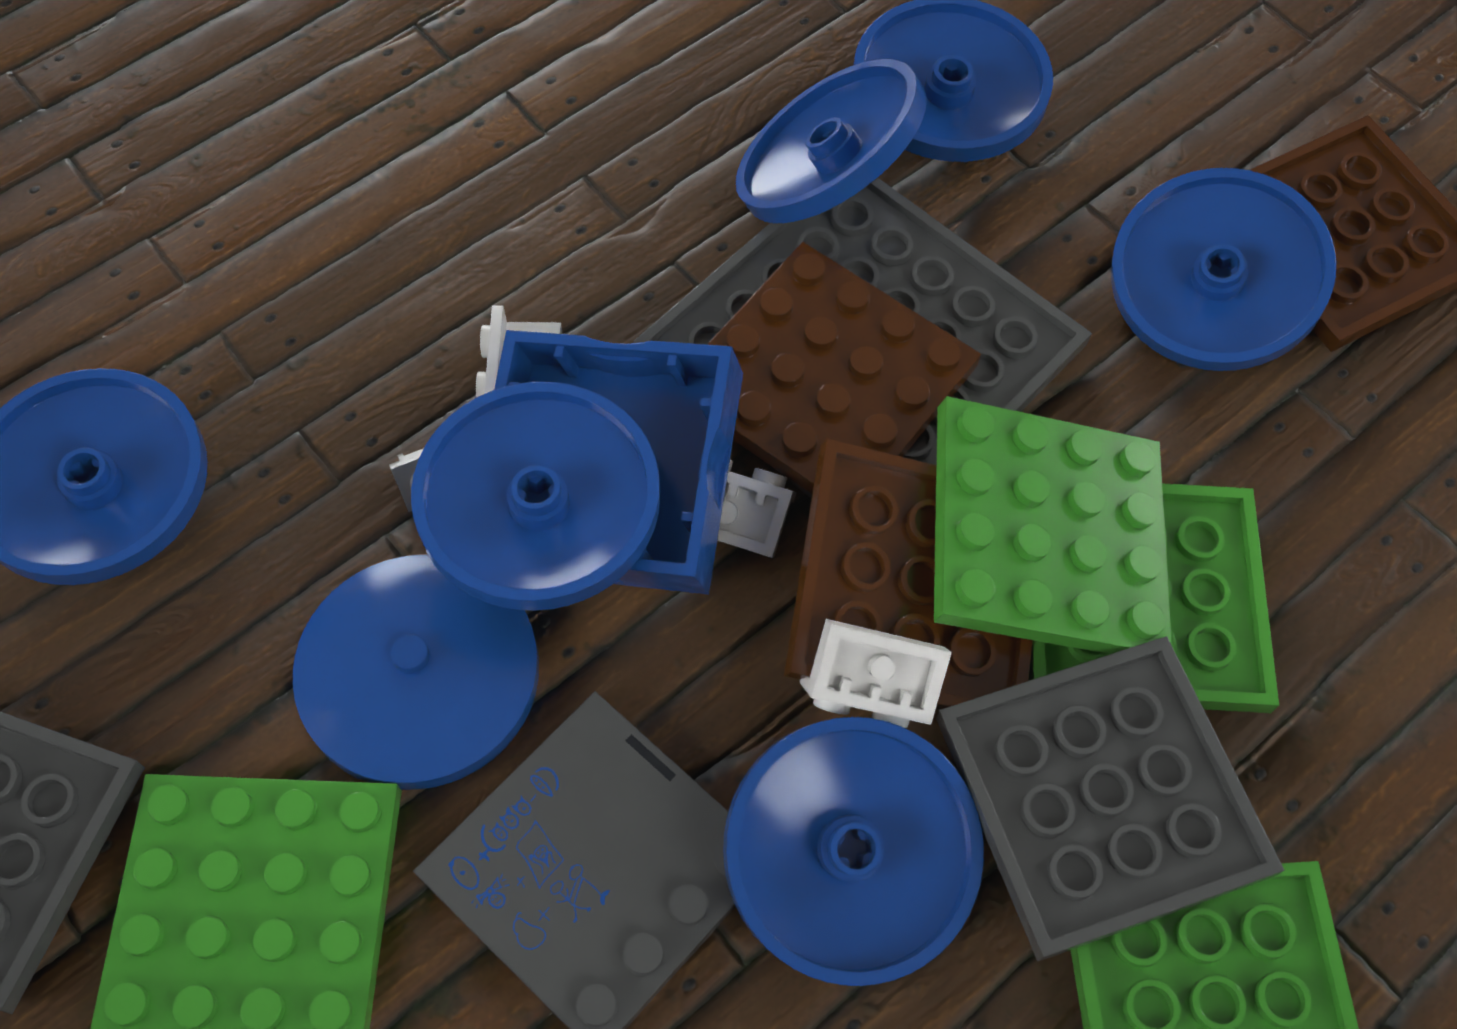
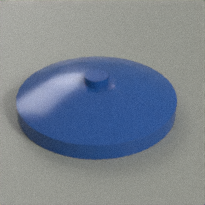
(979, 72)
(831, 141)
(1223, 269)
(95, 475)
(536, 495)
(413, 676)
(853, 851)

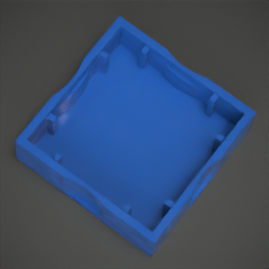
(688, 411)

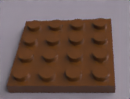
(1386, 226)
(835, 364)
(875, 568)

